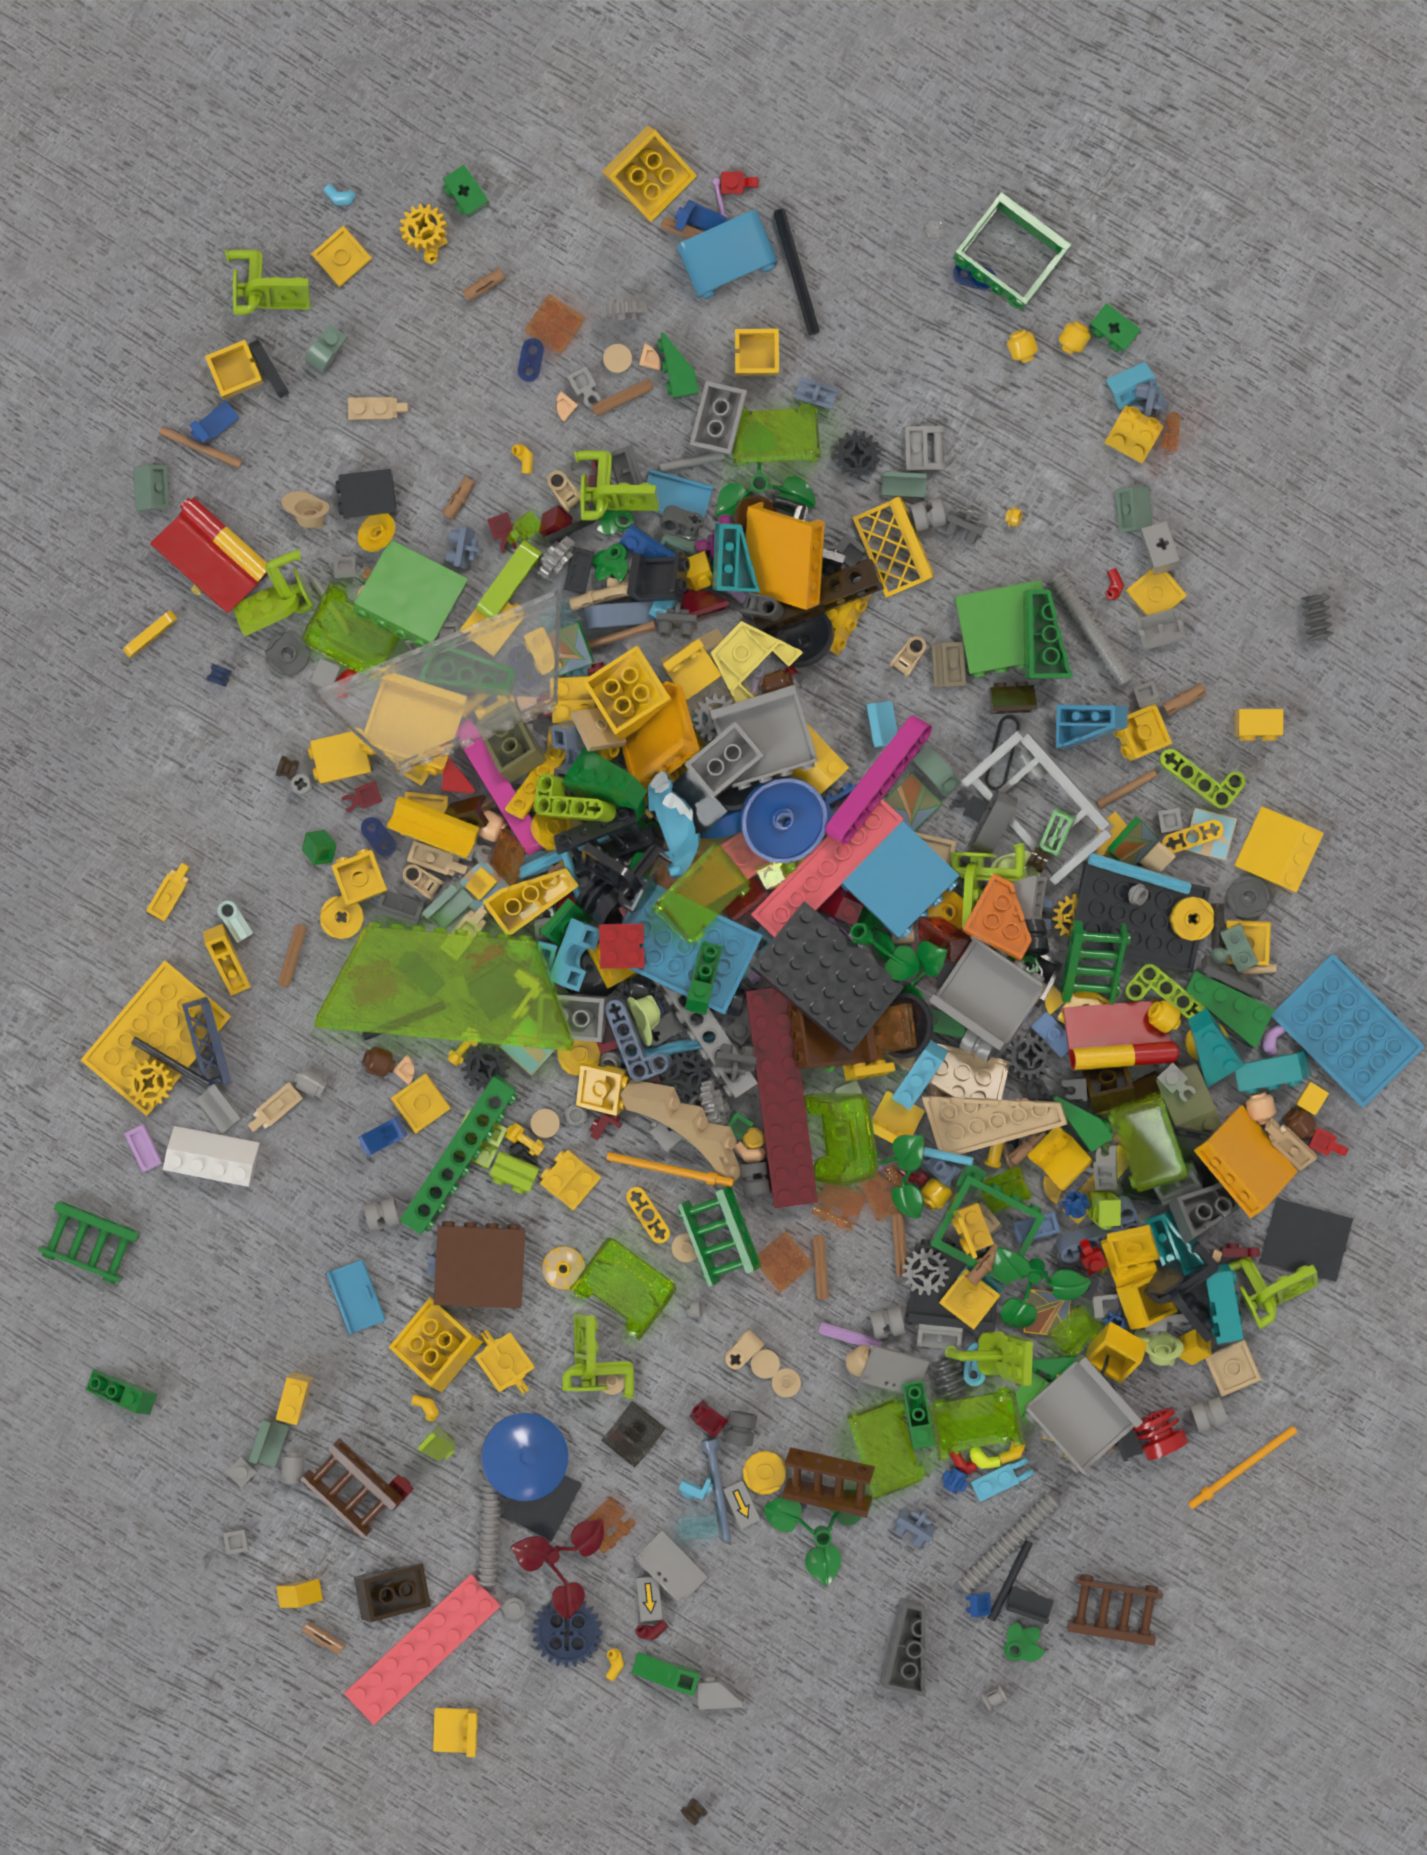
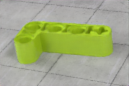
(509, 579)
(1197, 775)
(552, 803)
(1154, 984)

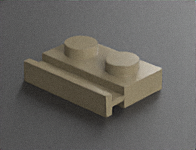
(948, 664)

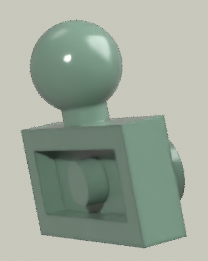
(1237, 947)

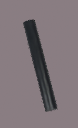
(566, 531)

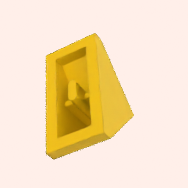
(299, 1593)

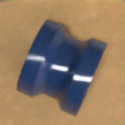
(219, 675)

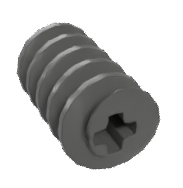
(1317, 617)
(950, 1379)

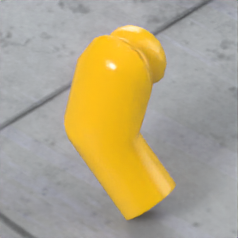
(432, 254)
(524, 456)
(428, 1406)
(1013, 1454)
(617, 1663)

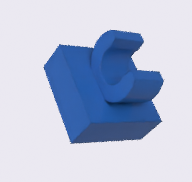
(979, 1604)

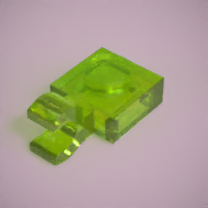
(524, 527)
(772, 873)

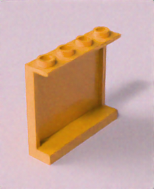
(785, 556)
(663, 740)
(1246, 1162)

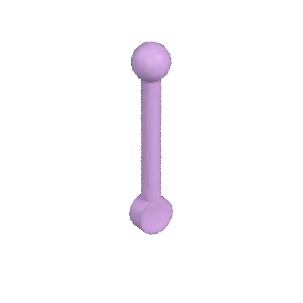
(716, 182)
(832, 919)

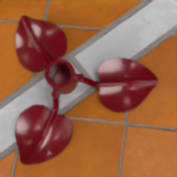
(536, 1550)

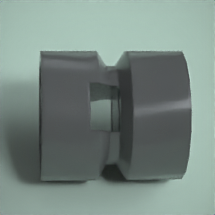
(759, 1185)
(741, 1428)

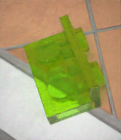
(1012, 1182)
(1074, 1331)

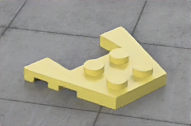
(743, 651)

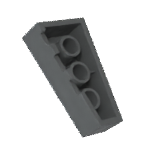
(1202, 1210)
(906, 1651)

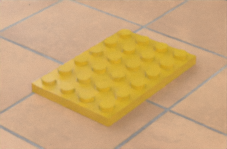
(157, 1019)

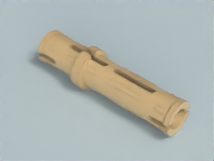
(596, 597)

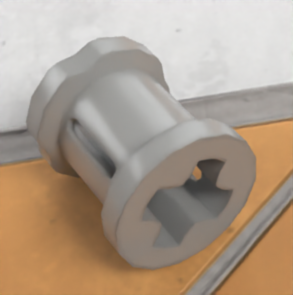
(295, 788)
(994, 1697)

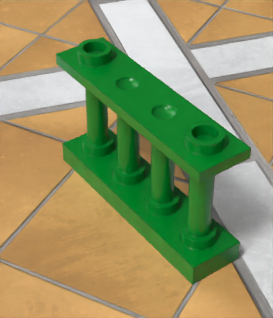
(1076, 952)
(105, 1227)
(740, 1235)

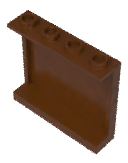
(818, 1050)
(479, 1265)

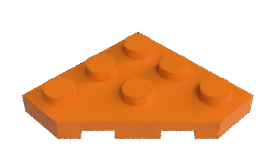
(999, 919)

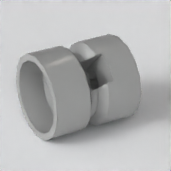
(928, 514)
(974, 1043)
(382, 1214)
(887, 1323)
(1208, 1414)

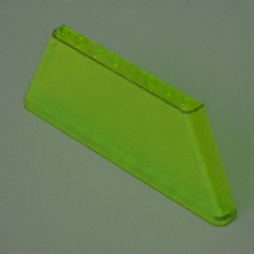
(447, 988)

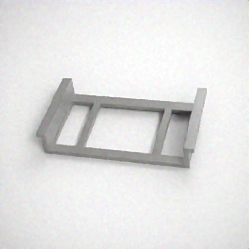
(1067, 784)

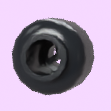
(638, 987)

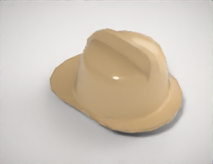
(307, 508)

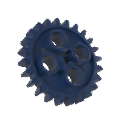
(587, 1632)

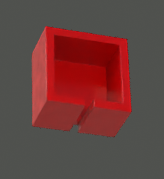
(621, 946)

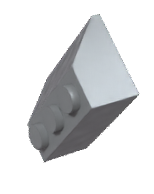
(718, 418)
(724, 760)
(585, 1015)

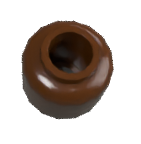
(775, 681)
(378, 1062)
(1300, 1122)

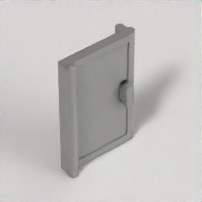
(890, 1367)
(673, 1564)

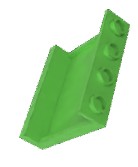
(409, 594)
(994, 628)

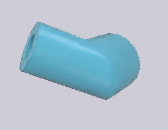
(339, 198)

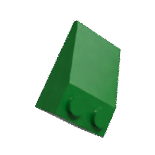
(1087, 1126)

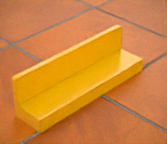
(433, 827)

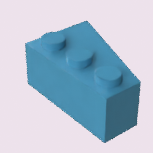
(1087, 722)

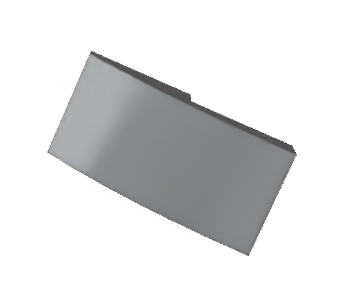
(1174, 1320)

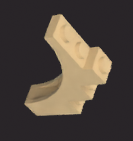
(690, 1121)

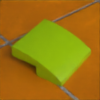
(489, 1148)

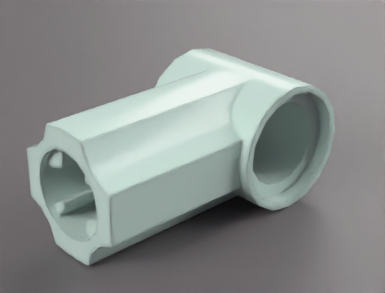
(236, 923)

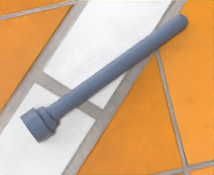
(711, 1446)

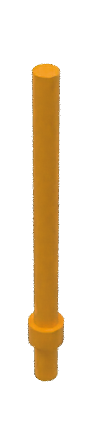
(710, 1178)
(1208, 1492)

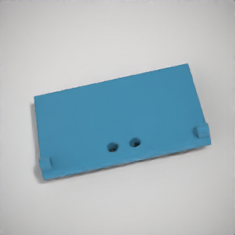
(680, 492)
(354, 1296)

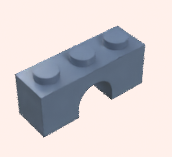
(566, 737)

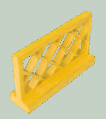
(910, 537)

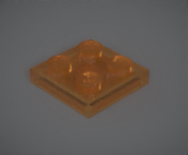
(554, 324)
(895, 1029)
(783, 1261)

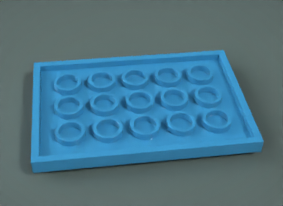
(673, 961)
(1347, 1030)

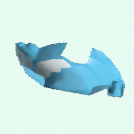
(676, 823)

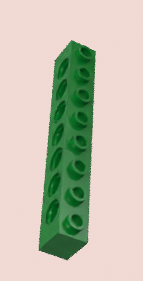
(413, 1216)

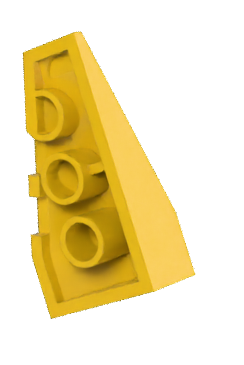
(523, 902)

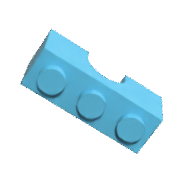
(566, 968)
(919, 1075)

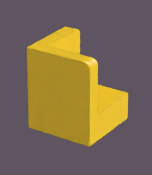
(481, 883)
(1311, 1098)
(1194, 1348)

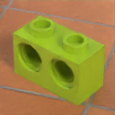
(1104, 1209)

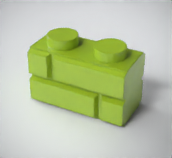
(514, 1172)

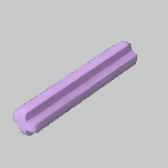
(847, 1335)

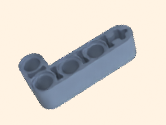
(617, 615)
(633, 1038)
(1069, 1245)

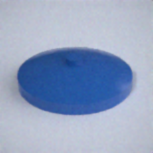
(783, 819)
(524, 1457)

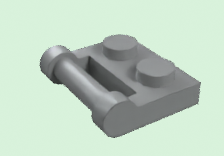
(917, 448)

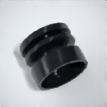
(601, 901)

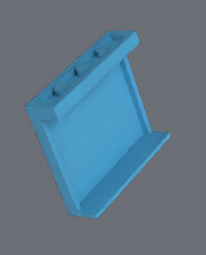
(901, 880)

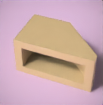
(1156, 858)

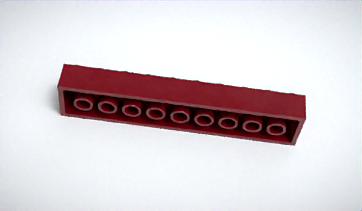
(781, 1099)

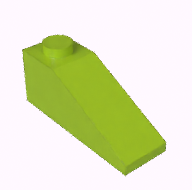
(437, 1444)

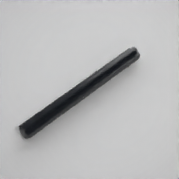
(796, 271)

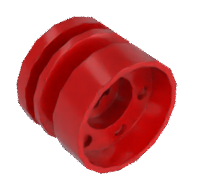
(1161, 1436)

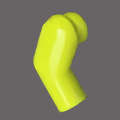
(982, 1460)

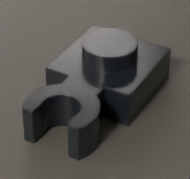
(973, 808)

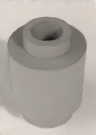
(1036, 772)
(310, 1083)
(292, 1467)

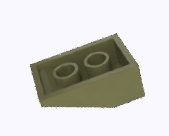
(515, 751)
(1199, 1110)

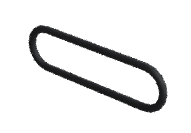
(993, 749)

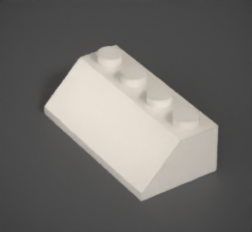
(211, 1156)

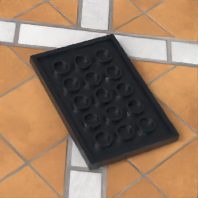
(1105, 904)
(826, 977)

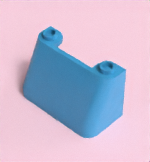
(726, 253)

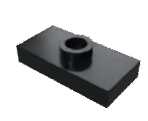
(579, 570)

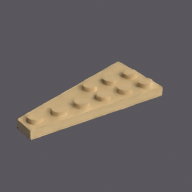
(964, 1074)
(976, 1123)

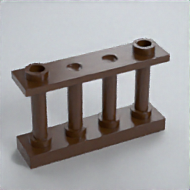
(365, 1474)
(824, 1496)
(1122, 1631)

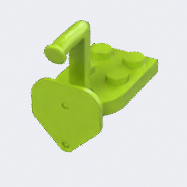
(266, 292)
(612, 497)
(274, 602)
(976, 872)
(1275, 1294)
(1000, 1355)
(585, 1360)

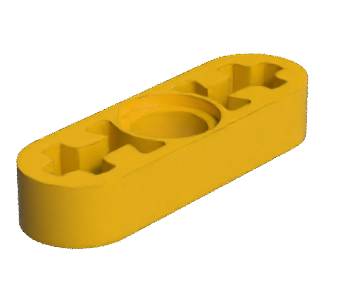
(150, 634)
(1206, 825)
(643, 1198)

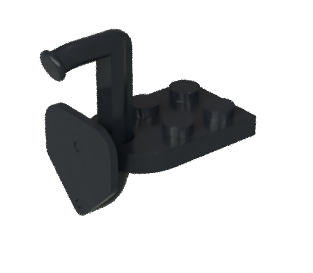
(832, 558)
(626, 881)
(1174, 1286)

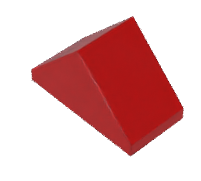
(455, 780)

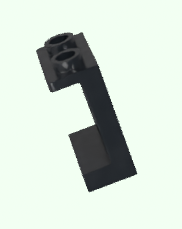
(366, 494)
(658, 578)

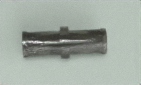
(1216, 938)

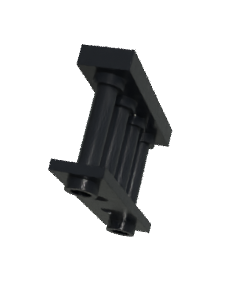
(619, 847)

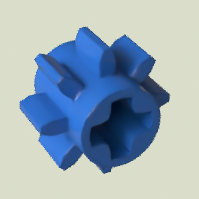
(1076, 1204)
(1117, 1316)
(955, 1480)

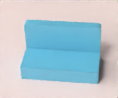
(1124, 384)
(882, 723)

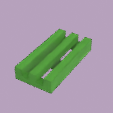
(1064, 815)

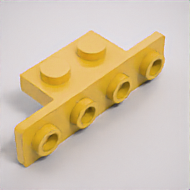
(845, 620)
(525, 796)

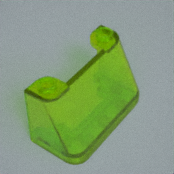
(777, 436)
(345, 636)
(702, 894)
(847, 1138)
(1148, 1142)
(625, 1285)
(975, 1422)
(886, 1445)

